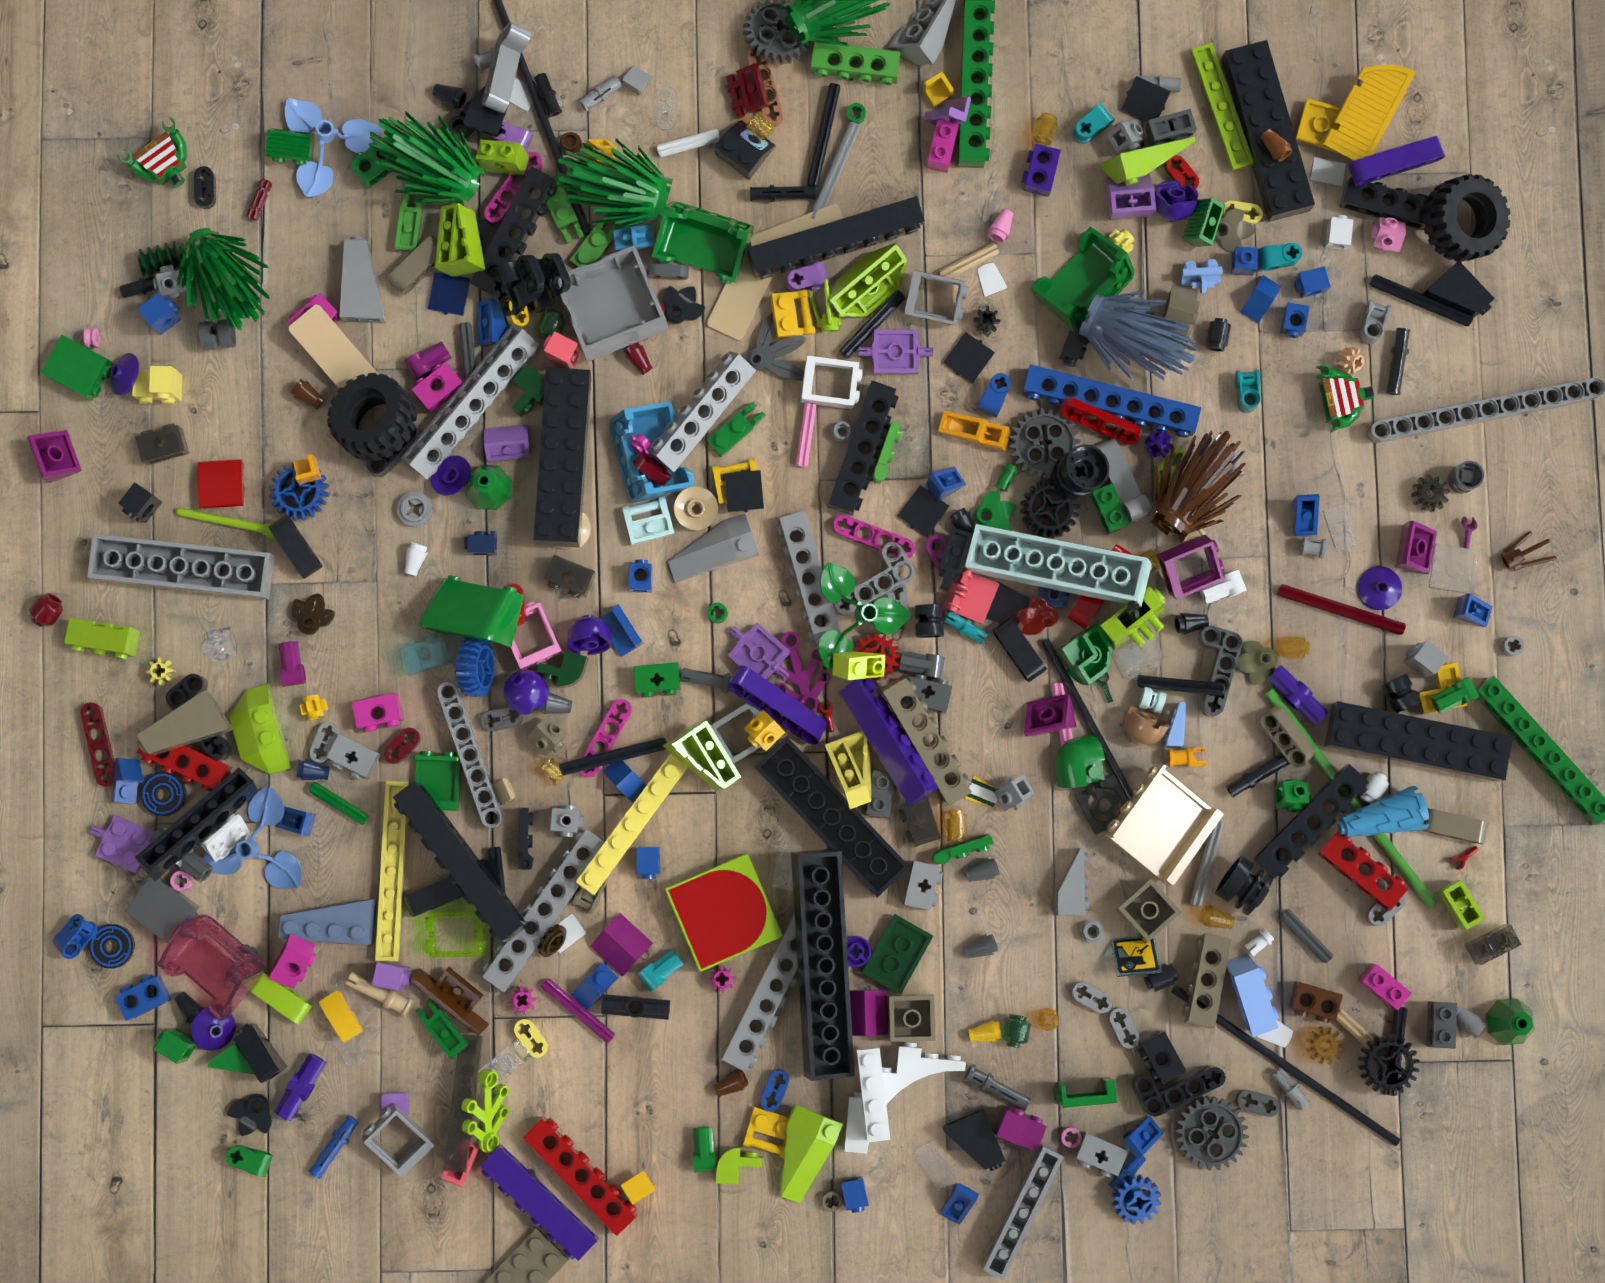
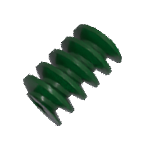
(159, 258)

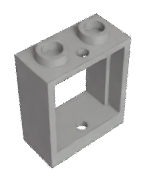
(913, 292)
(726, 719)
(412, 1156)

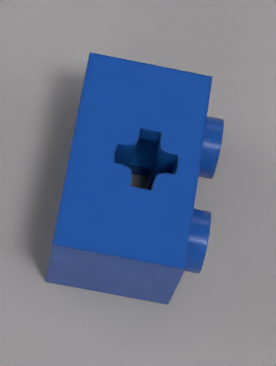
(160, 313)

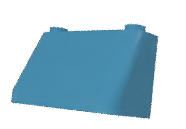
(651, 423)

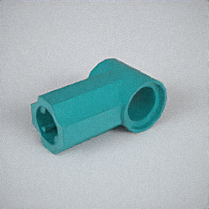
(657, 972)

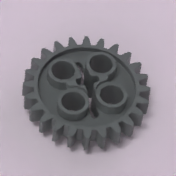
(775, 30)
(1024, 445)
(1228, 1145)

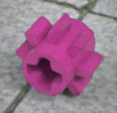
(717, 974)
(516, 1000)

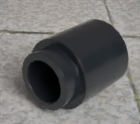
(1218, 334)
(1161, 980)

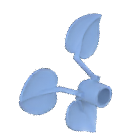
(306, 116)

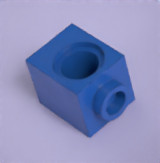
(1244, 261)
(1312, 282)
(1298, 311)
(640, 586)
(648, 862)
(854, 1194)

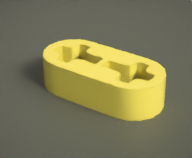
(1247, 207)
(526, 1041)

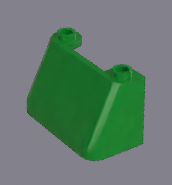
(702, 240)
(1096, 269)
(473, 611)

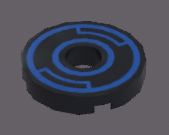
(150, 791)
(124, 951)

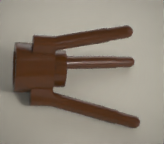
(1513, 558)

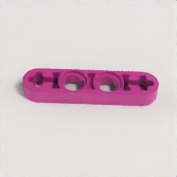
(508, 186)
(875, 533)
(601, 736)

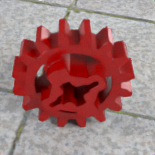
(890, 662)

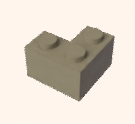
(1182, 308)

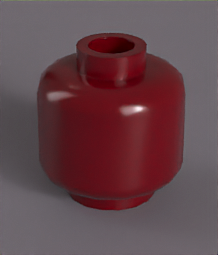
(46, 610)

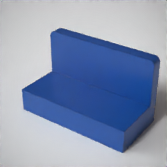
(491, 322)
(623, 634)

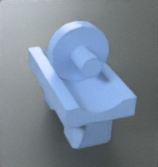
(1201, 277)

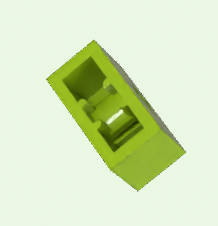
(502, 157)
(1460, 904)

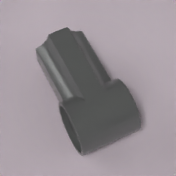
(927, 665)

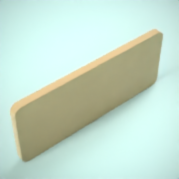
(823, 216)
(738, 303)
(329, 346)

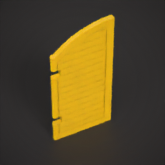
(1368, 110)

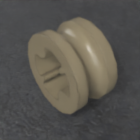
(829, 1194)

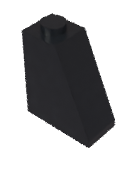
(1461, 290)
(259, 1053)
(977, 1139)

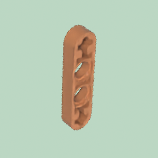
(769, 85)

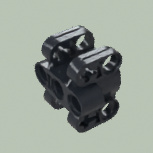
(529, 281)

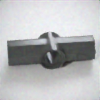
(191, 863)

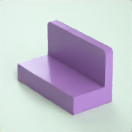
(951, 111)
(507, 443)

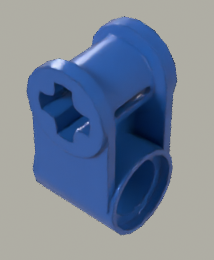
(993, 397)
(74, 937)

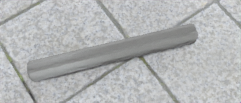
(836, 167)

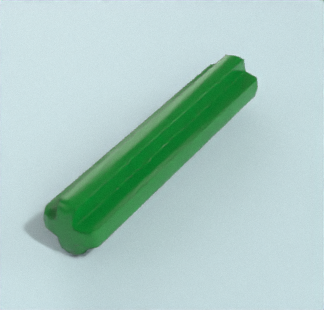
(338, 803)

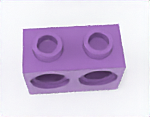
(391, 976)

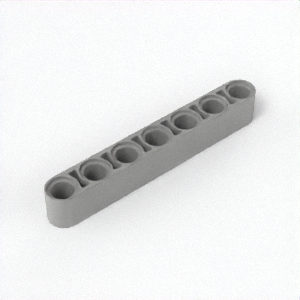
(462, 747)

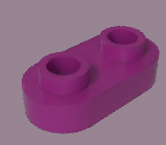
(936, 556)

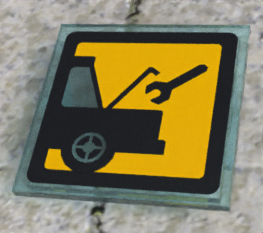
(1135, 956)

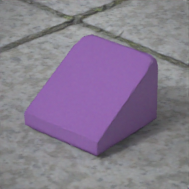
(399, 1099)

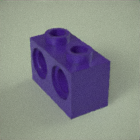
(1043, 170)

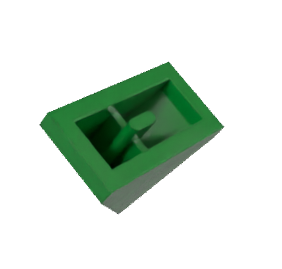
(231, 1060)

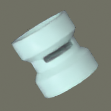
(1157, 701)

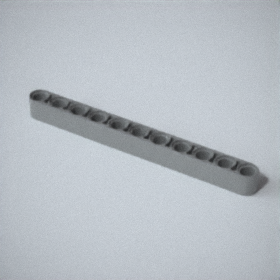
(1496, 407)

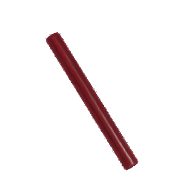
(1341, 609)

